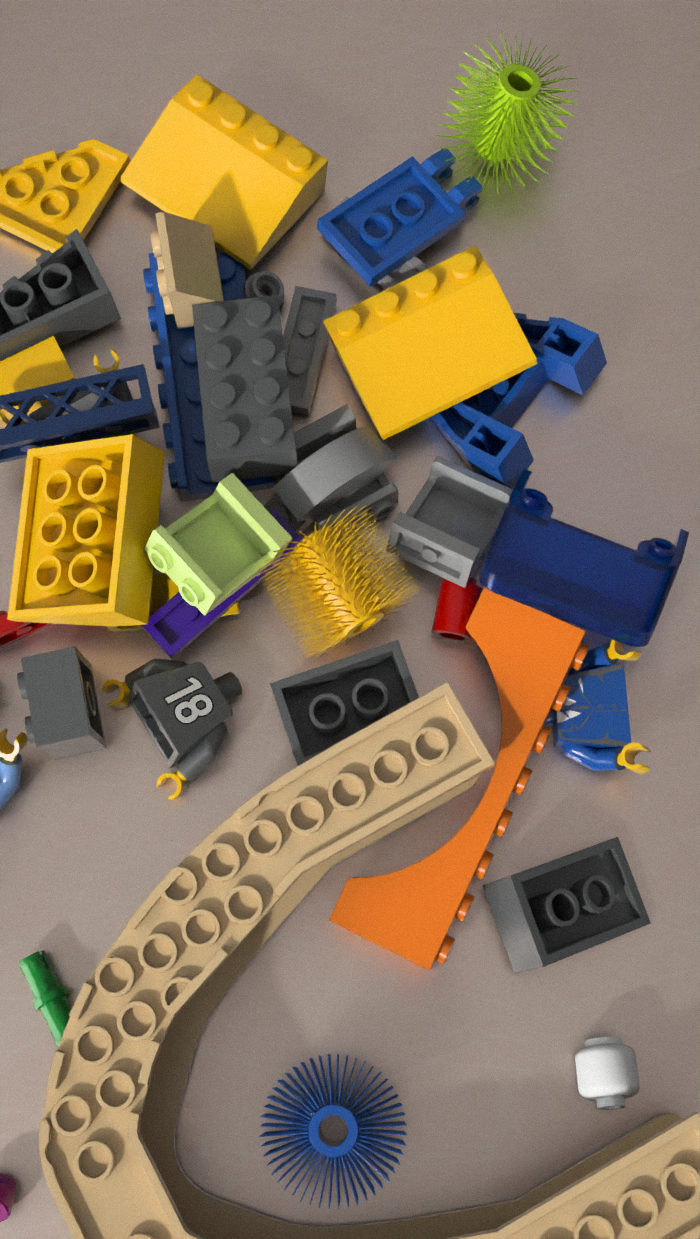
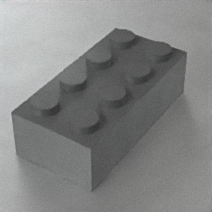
(244, 388)

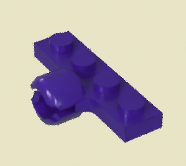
(180, 623)

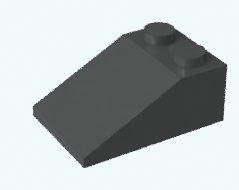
(566, 905)

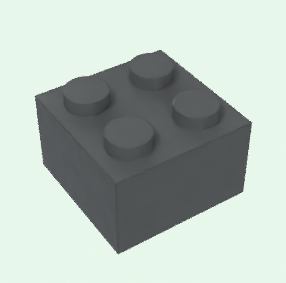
(61, 703)

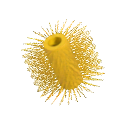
(339, 581)

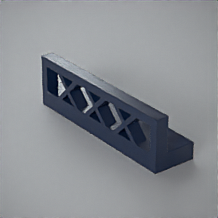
(77, 426)

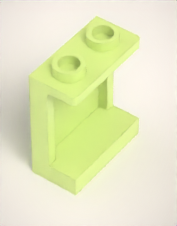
(217, 545)

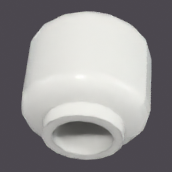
(607, 1072)

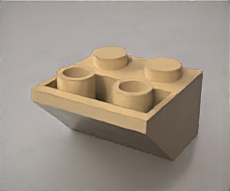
(186, 266)

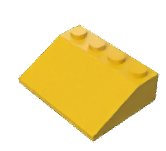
(226, 170)
(429, 342)
(86, 533)

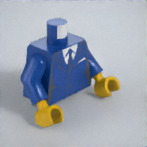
(595, 716)

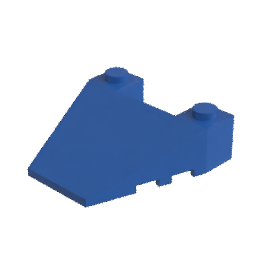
(483, 423)

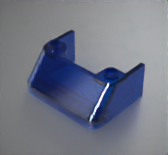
(578, 572)

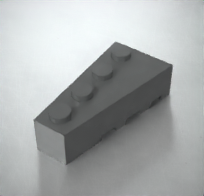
(55, 298)

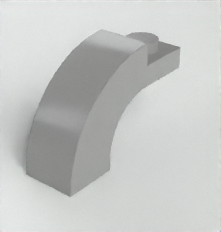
(329, 475)

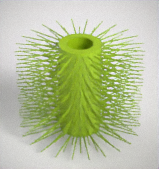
(507, 113)

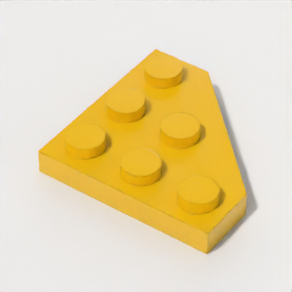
(59, 192)

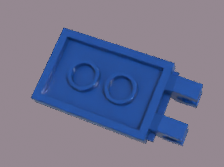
(398, 216)

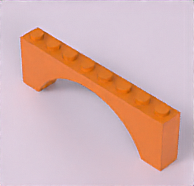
(417, 905)

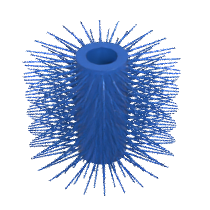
(351, 1147)

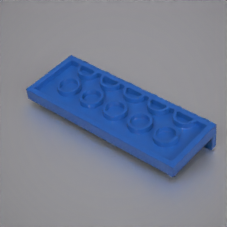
(181, 389)

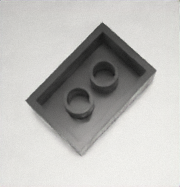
(342, 698)

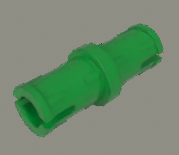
(48, 992)

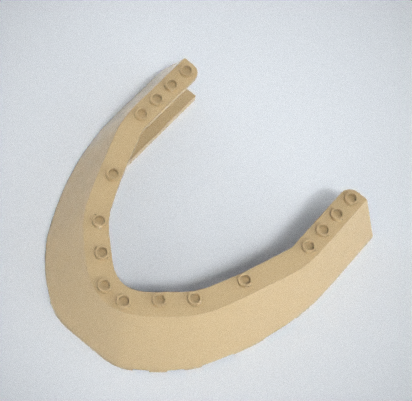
(150, 997)

